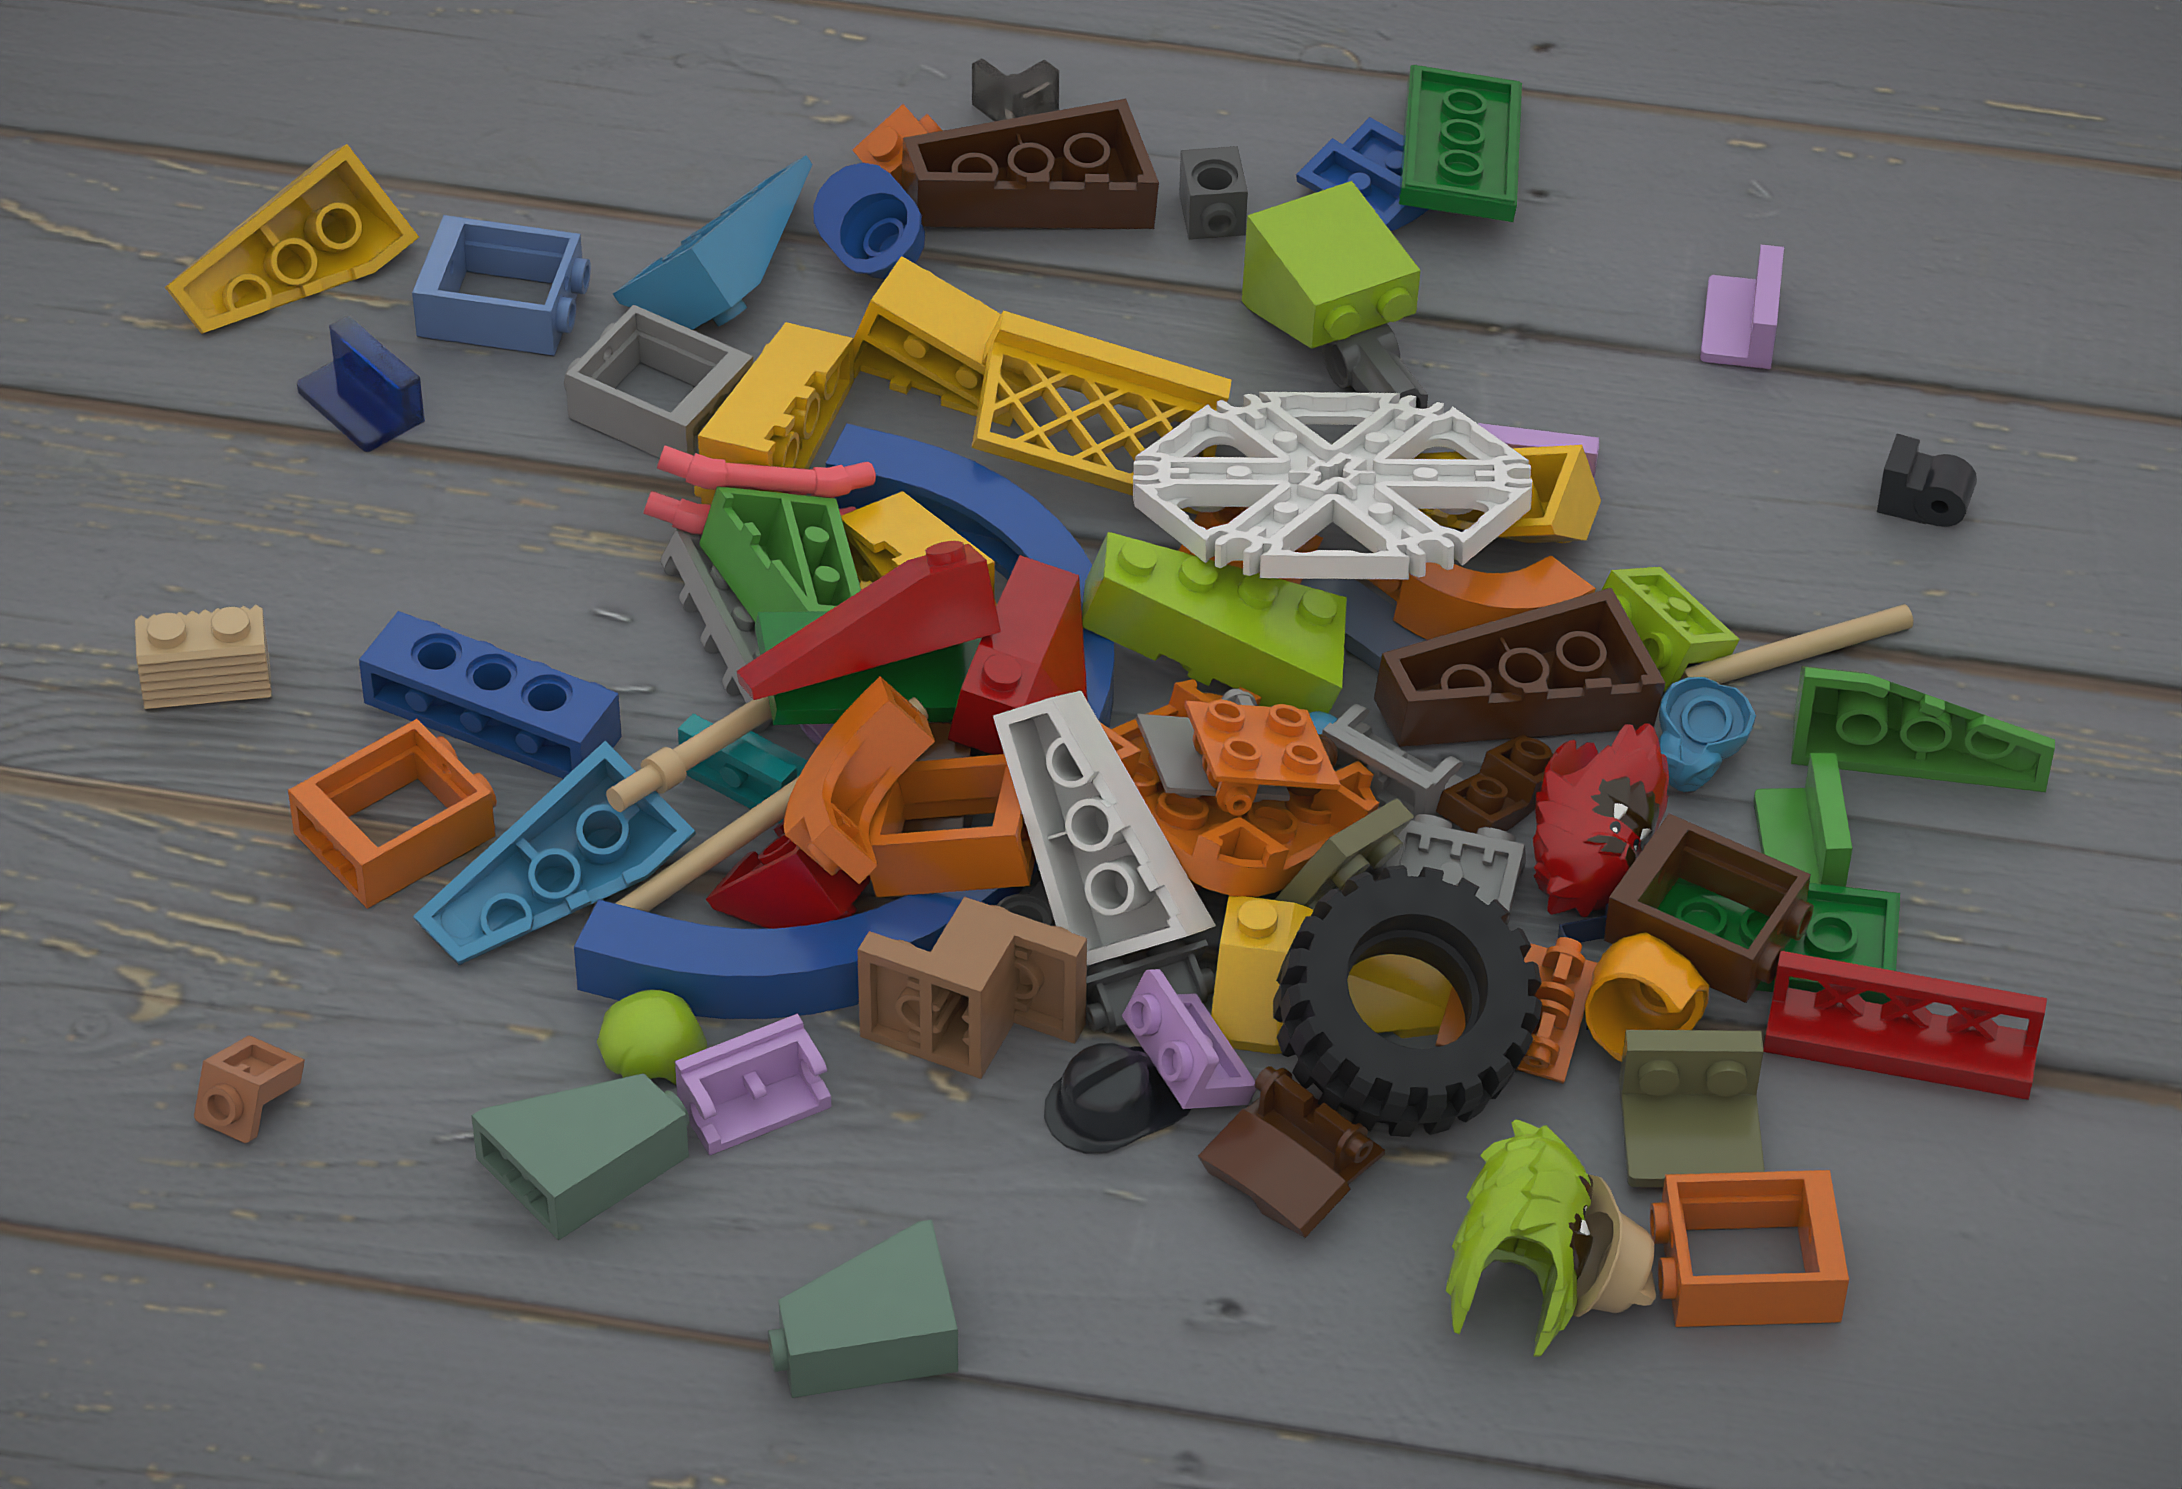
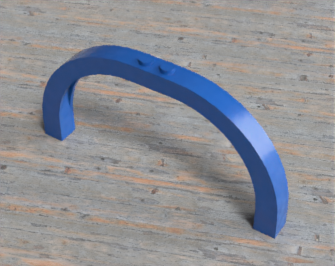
(816, 965)

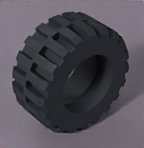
(1452, 934)

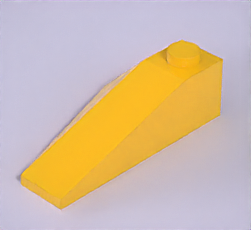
(304, 240)
(1561, 503)
(1256, 934)

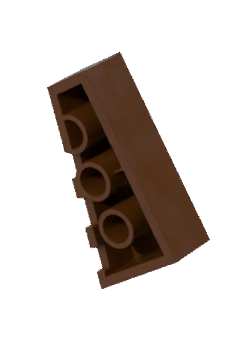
(1035, 172)
(1525, 674)

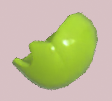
(649, 1034)

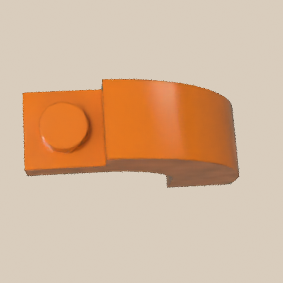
(1467, 598)
(851, 775)

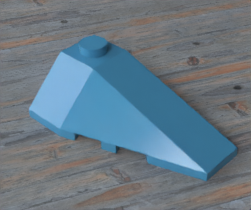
(721, 259)
(555, 861)

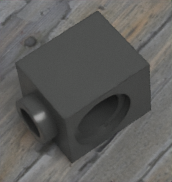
(1213, 192)

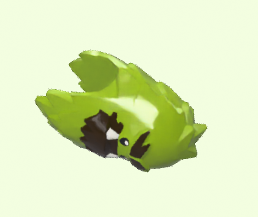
(1530, 1213)

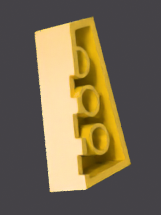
(782, 403)

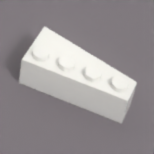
(1094, 834)

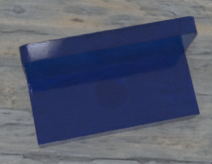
(364, 388)

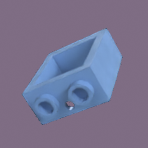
(502, 251)

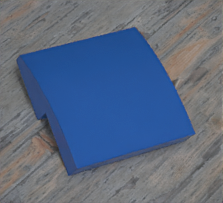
(1372, 163)

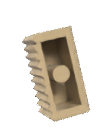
(202, 657)

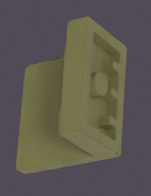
(1690, 1103)

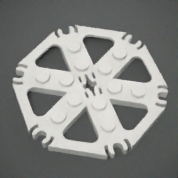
(1359, 483)

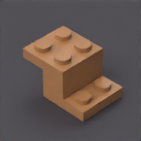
(972, 987)

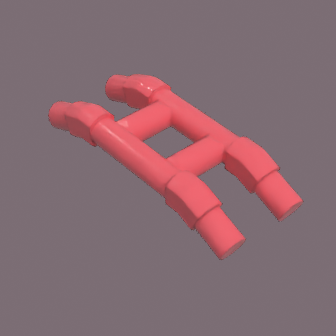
(711, 473)

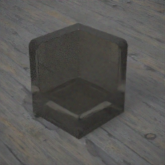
(1017, 94)

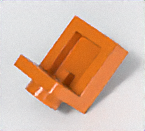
(885, 142)

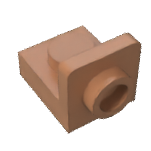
(240, 1082)

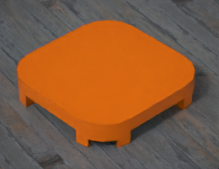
(1249, 851)

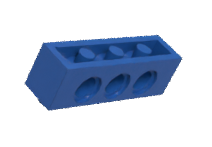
(487, 695)

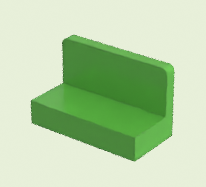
(1808, 823)

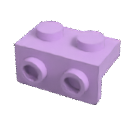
(1187, 1046)

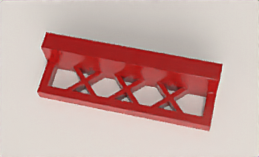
(1903, 1034)

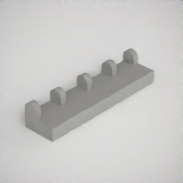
(727, 622)

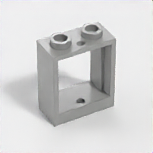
(665, 347)

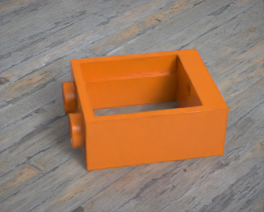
(410, 753)
(953, 857)
(1751, 1201)

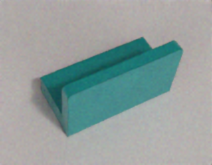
(745, 769)

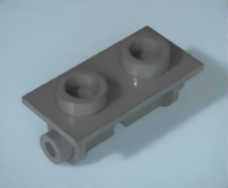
(1113, 983)

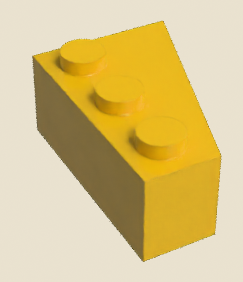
(929, 339)
(894, 532)

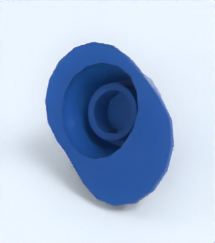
(868, 220)

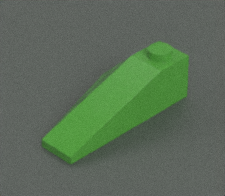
(1911, 734)

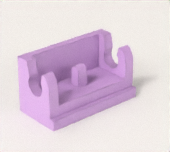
(752, 1084)

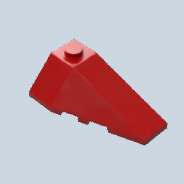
(903, 614)
(1030, 659)
(785, 888)

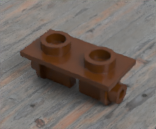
(1313, 1126)

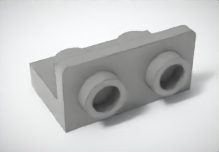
(1485, 858)

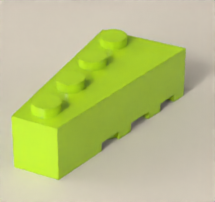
(1219, 622)

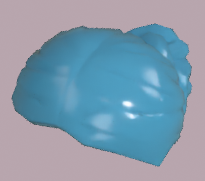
(1701, 729)

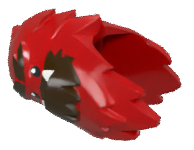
(1597, 816)

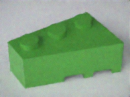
(780, 550)

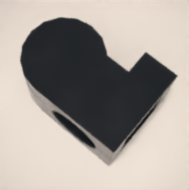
(1925, 486)

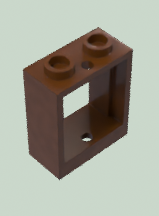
(1728, 870)

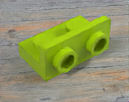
(1670, 621)

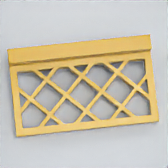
(1106, 376)

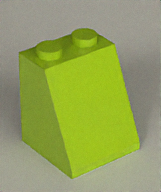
(1326, 267)

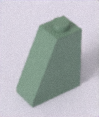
(582, 1147)
(870, 1319)

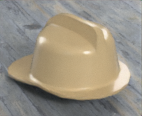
(1619, 1260)

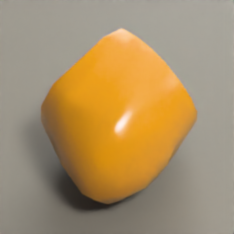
(1642, 987)

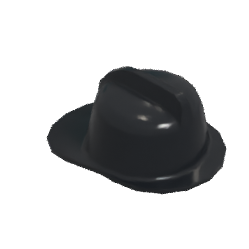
(1109, 1100)

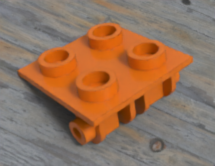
(1257, 747)
(1563, 994)

